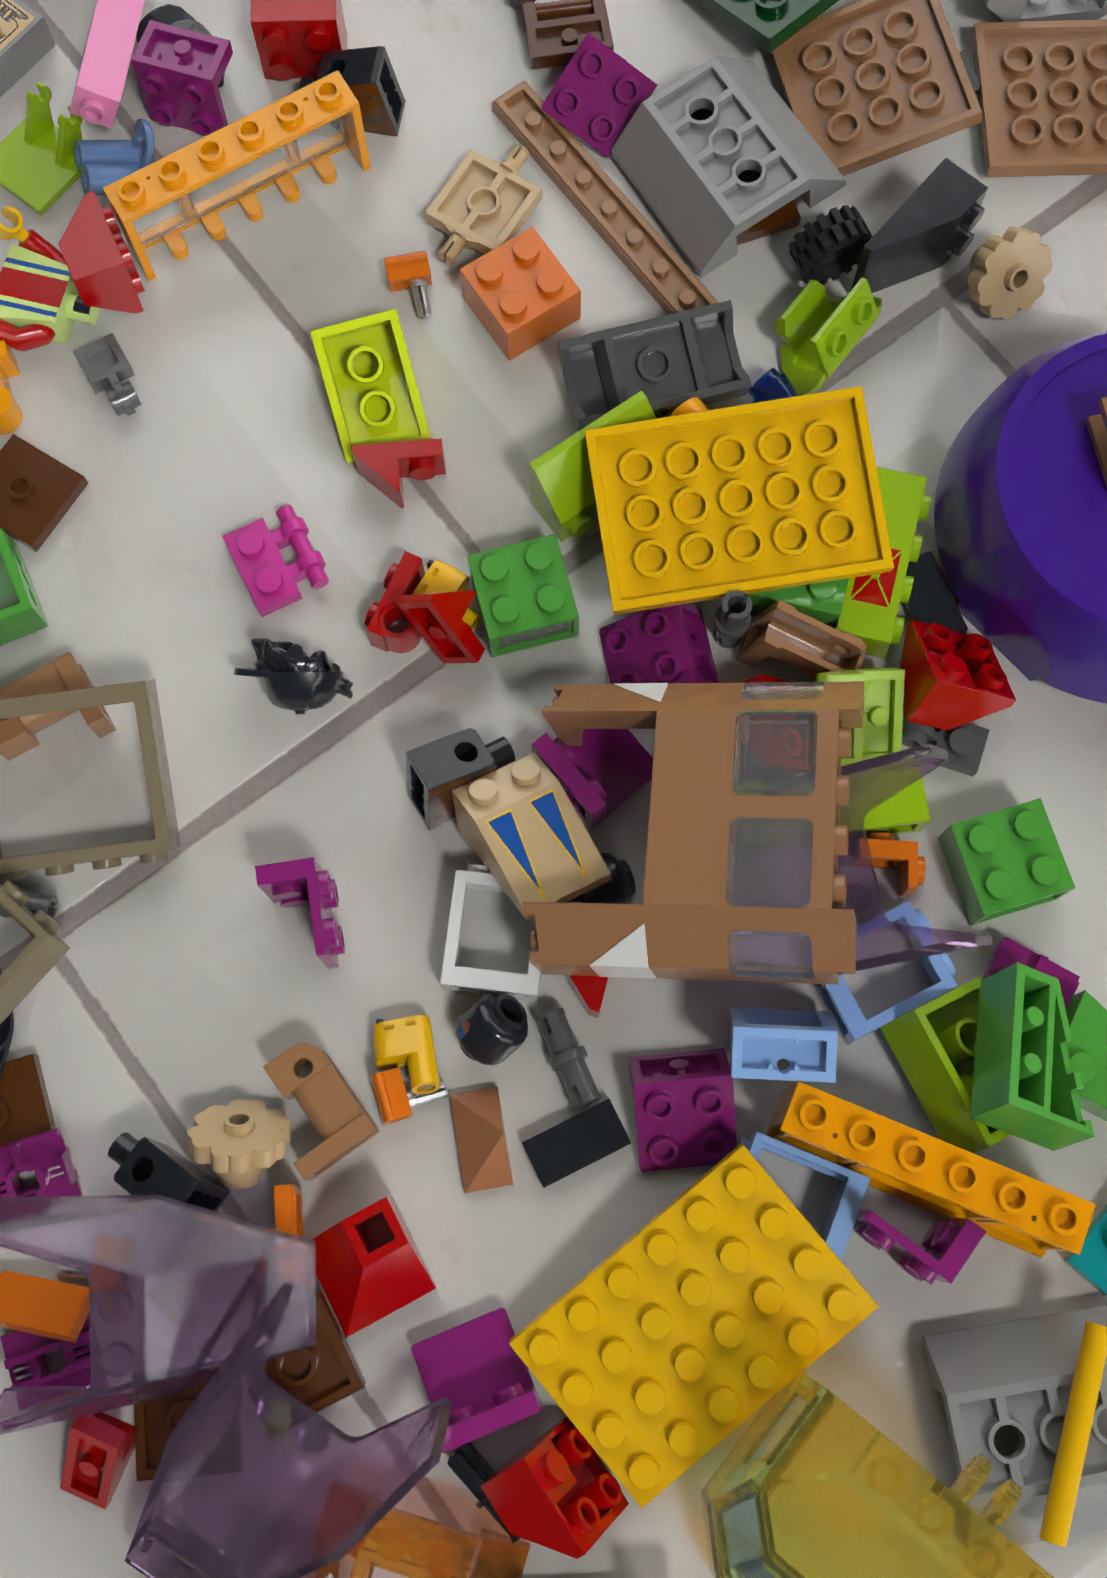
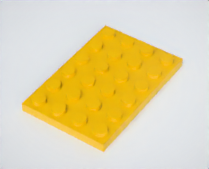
(738, 500)
(692, 1324)

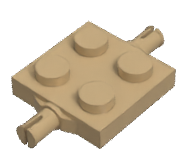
(483, 203)

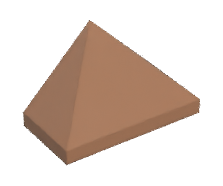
(481, 1139)

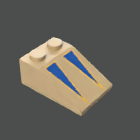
(529, 834)

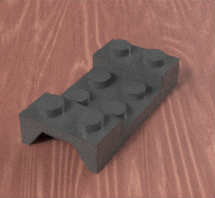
(662, 356)

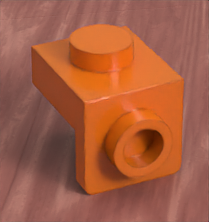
(901, 856)

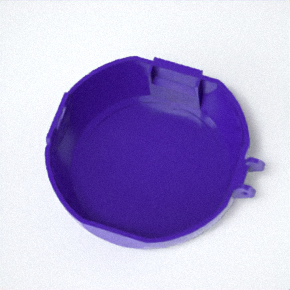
(1028, 519)

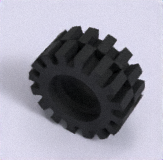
(830, 245)

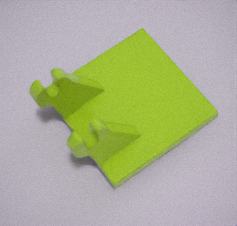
(38, 155)

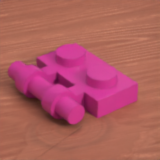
(263, 567)

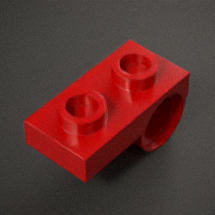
(399, 581)

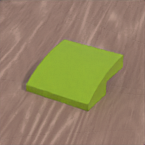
(882, 711)

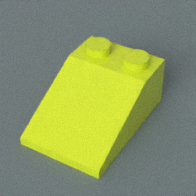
(370, 381)

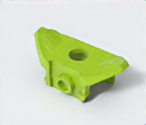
(822, 332)

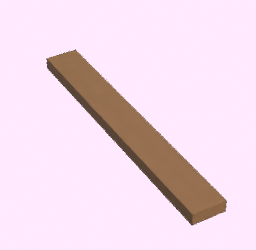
(601, 202)

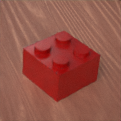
(296, 35)

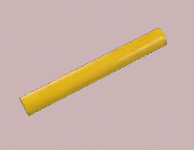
(1075, 1435)

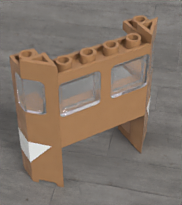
(735, 838)

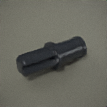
(473, 1472)

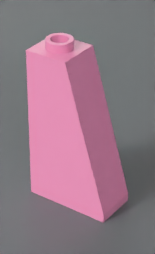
(106, 60)

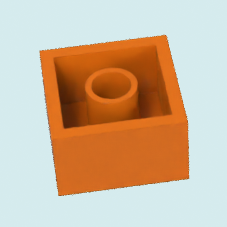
(520, 293)

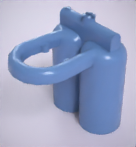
(110, 160)

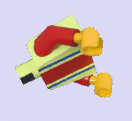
(37, 291)

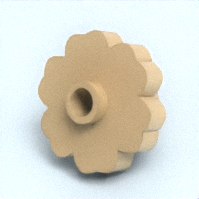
(1009, 272)
(239, 1140)

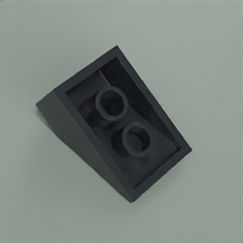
(924, 229)

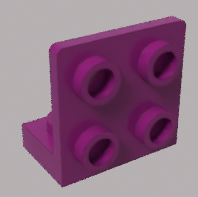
(181, 76)
(597, 95)
(659, 647)
(600, 772)
(292, 885)
(683, 1109)
(946, 1245)
(479, 1376)

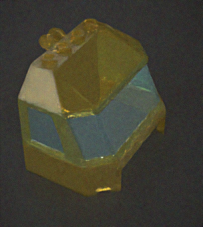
(835, 1498)

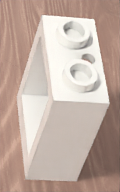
(472, 979)

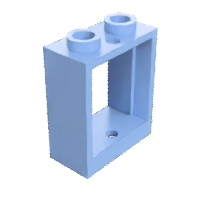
(845, 1009)
(766, 1035)
(848, 1195)

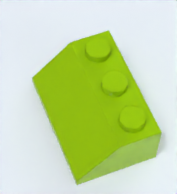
(562, 476)
(938, 1057)

